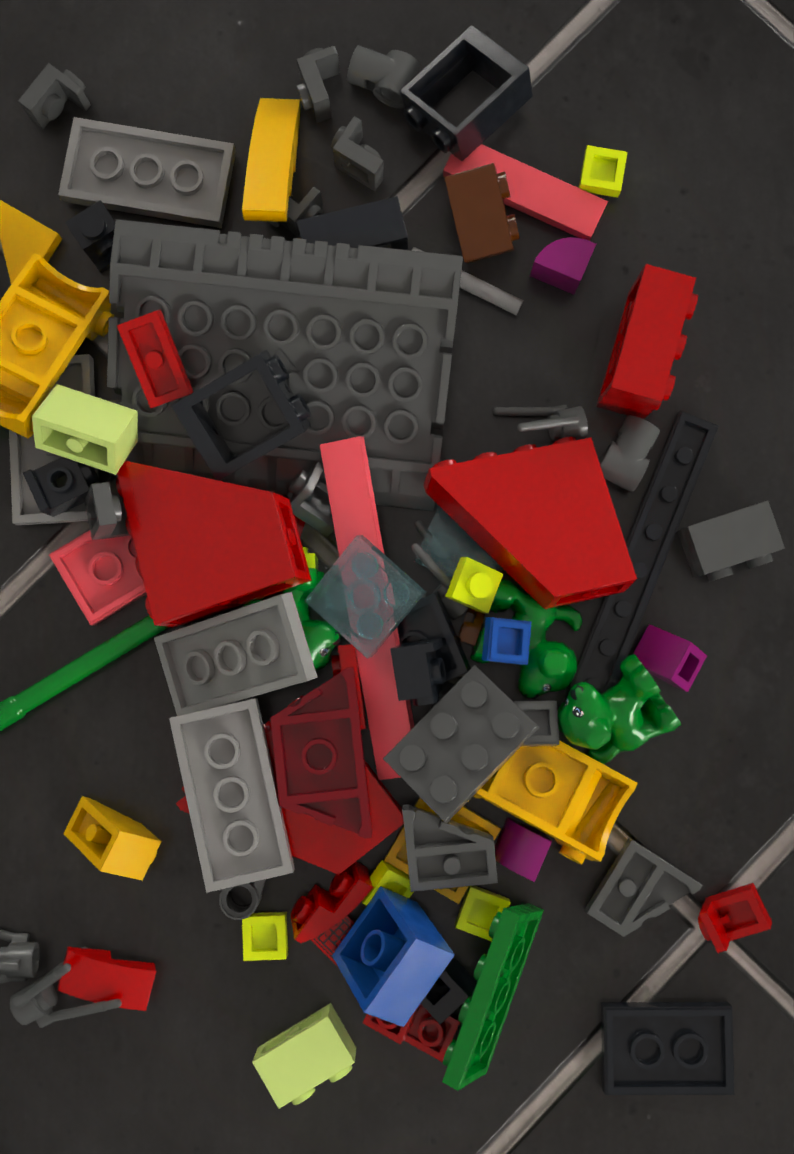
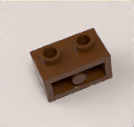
(480, 212)

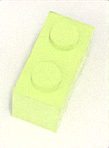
(85, 429)
(305, 1057)

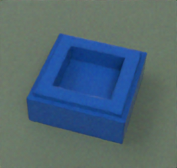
(506, 640)

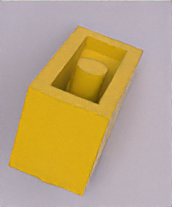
(112, 839)

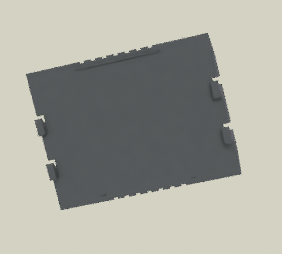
(344, 320)

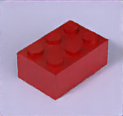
(648, 342)

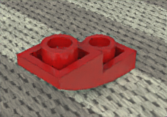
(325, 909)
(100, 978)
(420, 1031)

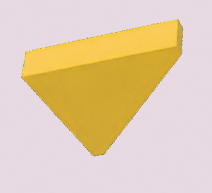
(22, 237)

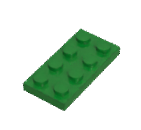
(487, 1009)

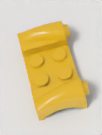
(40, 332)
(561, 796)

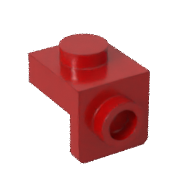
(733, 916)

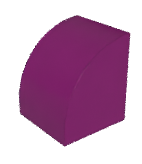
(563, 263)
(670, 657)
(521, 848)

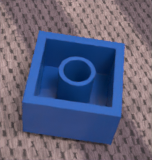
(392, 957)

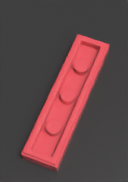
(538, 192)

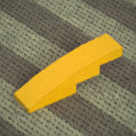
(271, 160)

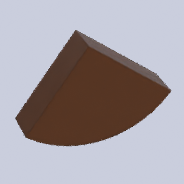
(471, 627)

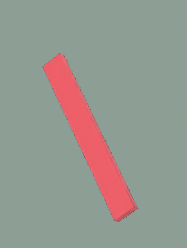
(353, 515)

